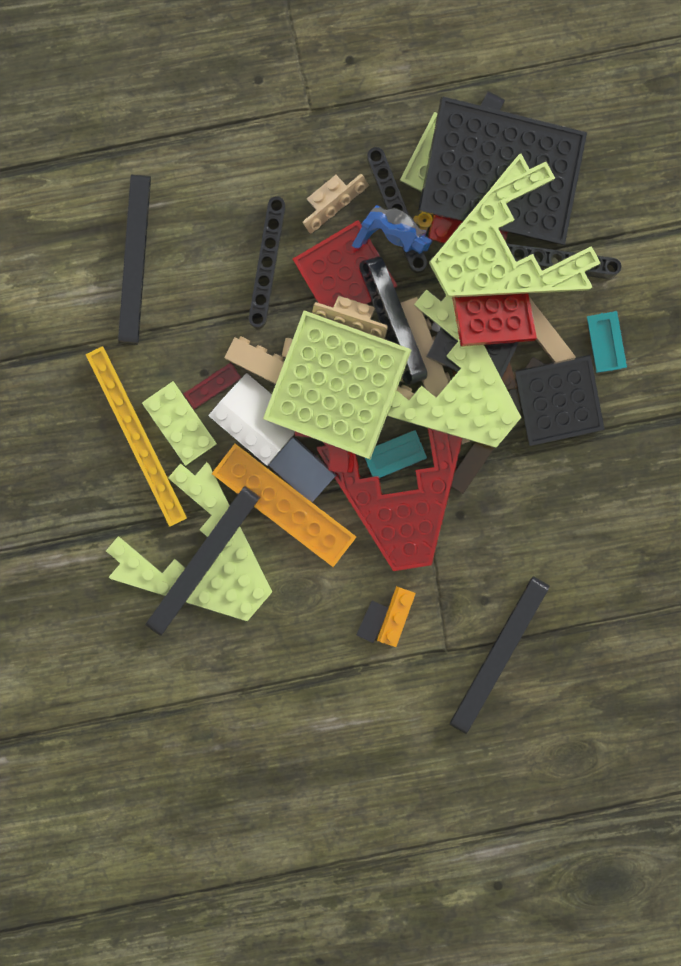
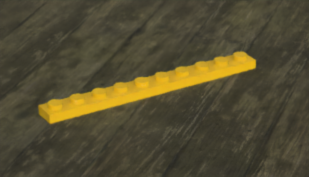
(136, 436)

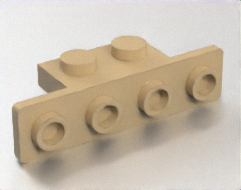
(332, 198)
(353, 315)

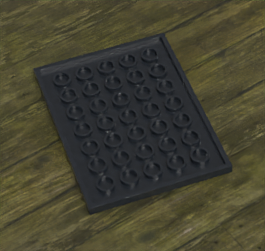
(476, 147)

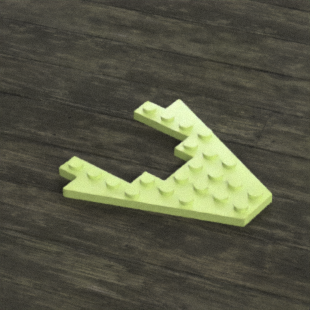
(479, 260)
(473, 402)
(233, 581)

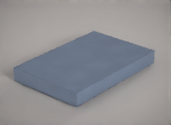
(302, 469)

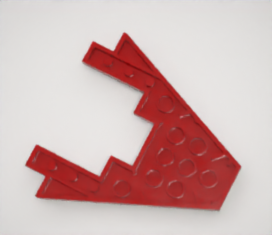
(410, 521)

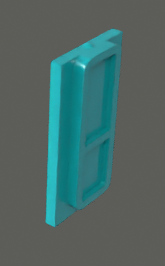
(606, 342)
(396, 454)

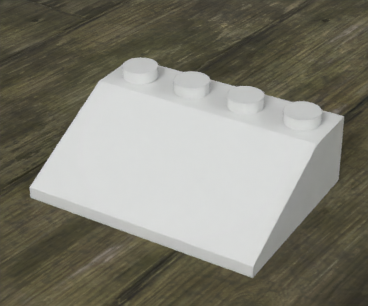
(242, 417)

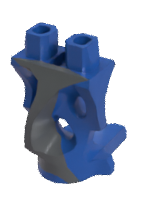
(397, 227)

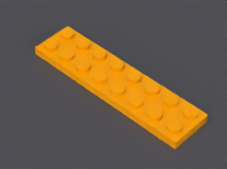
(285, 505)

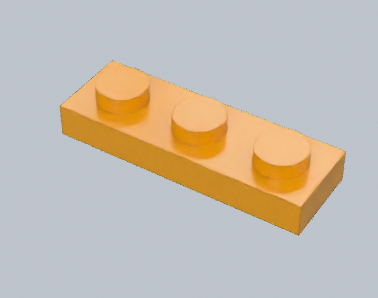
(396, 616)

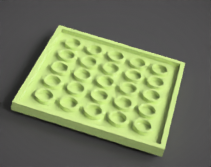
(337, 384)

